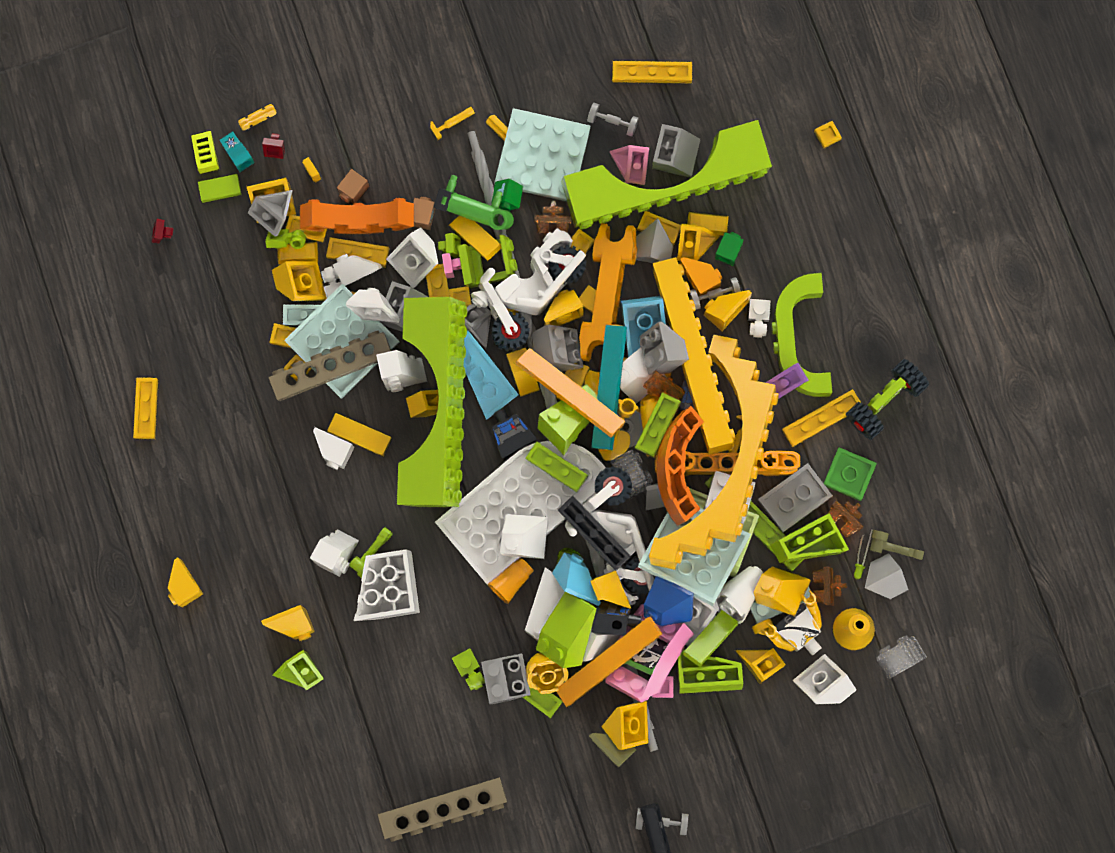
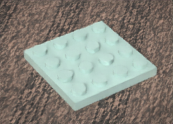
(541, 152)
(335, 326)
(698, 573)

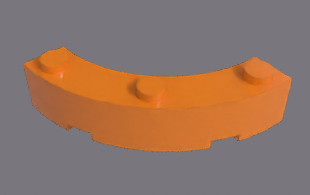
(357, 217)
(671, 466)

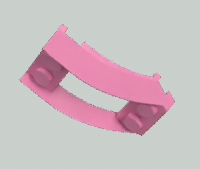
(640, 688)

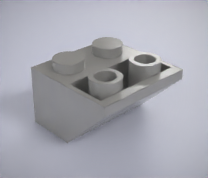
(676, 151)
(395, 297)
(558, 346)
(663, 349)
(505, 678)

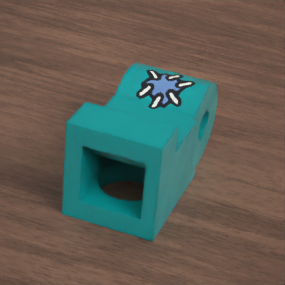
(236, 151)

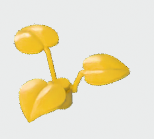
(625, 410)

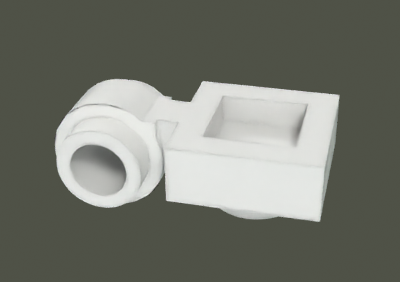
(329, 275)
(759, 312)

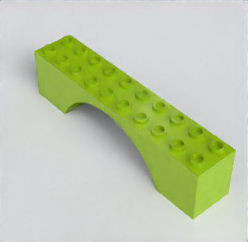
(600, 196)
(433, 472)

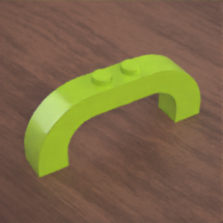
(799, 289)

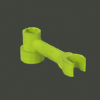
(358, 564)

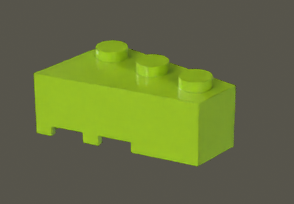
(562, 423)
(811, 541)
(713, 675)

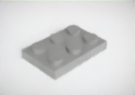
(795, 498)

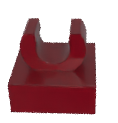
(273, 147)
(160, 231)

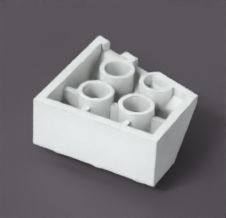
(387, 587)

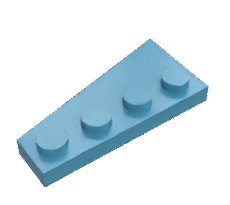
(486, 379)

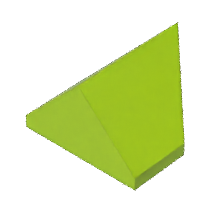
(300, 671)

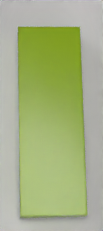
(657, 424)
(556, 467)
(710, 638)

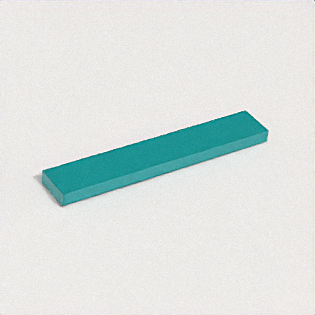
(610, 379)

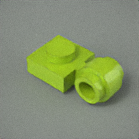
(296, 239)
(467, 664)

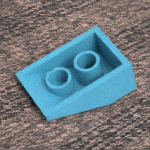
(640, 316)

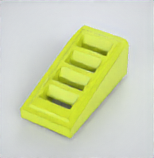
(208, 166)

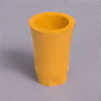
(511, 580)

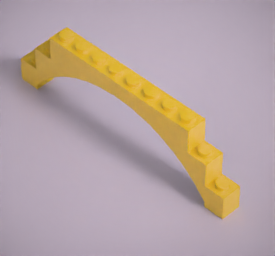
(725, 513)

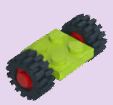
(906, 377)

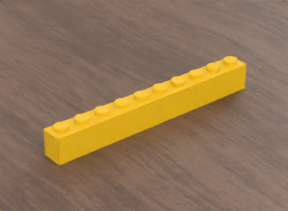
(697, 369)

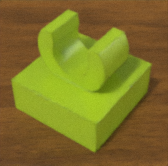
(450, 245)

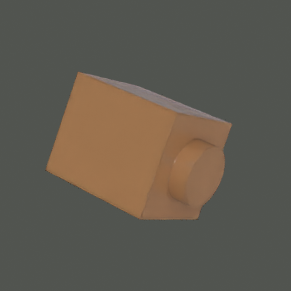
(352, 187)
(423, 212)

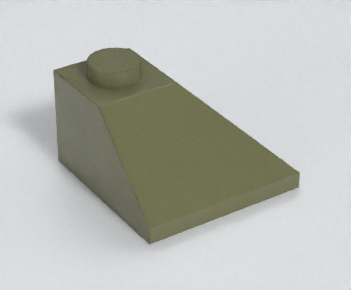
(607, 746)

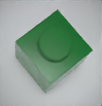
(511, 194)
(729, 248)

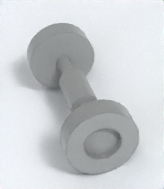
(612, 119)
(714, 293)
(683, 824)

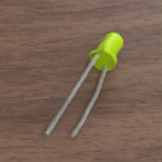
(859, 568)

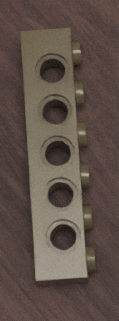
(284, 390)
(389, 819)

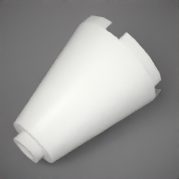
(738, 593)

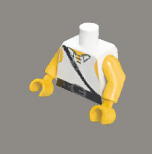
(798, 630)

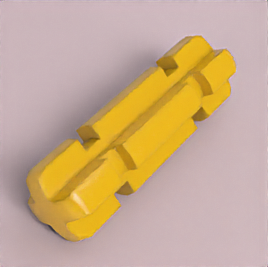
(257, 117)

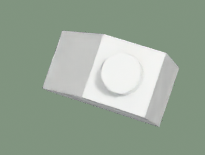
(354, 268)
(333, 449)

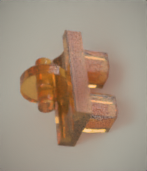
(544, 220)
(658, 383)
(852, 525)
(826, 576)

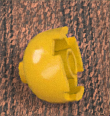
(545, 674)

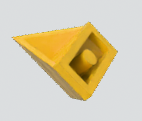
(695, 241)
(610, 589)
(761, 662)

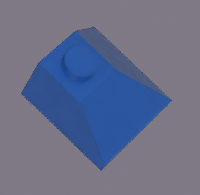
(668, 603)

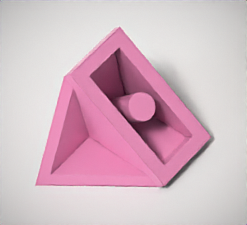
(632, 163)

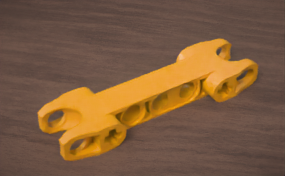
(613, 260)
(775, 458)

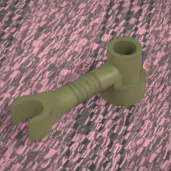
(880, 543)

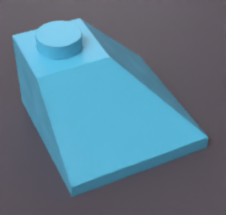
(575, 577)

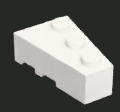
(399, 370)
(334, 552)
(545, 601)

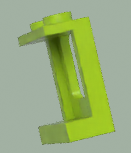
(472, 263)

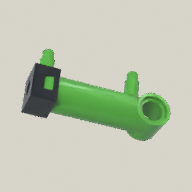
(453, 202)

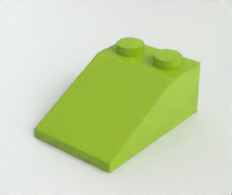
(567, 631)

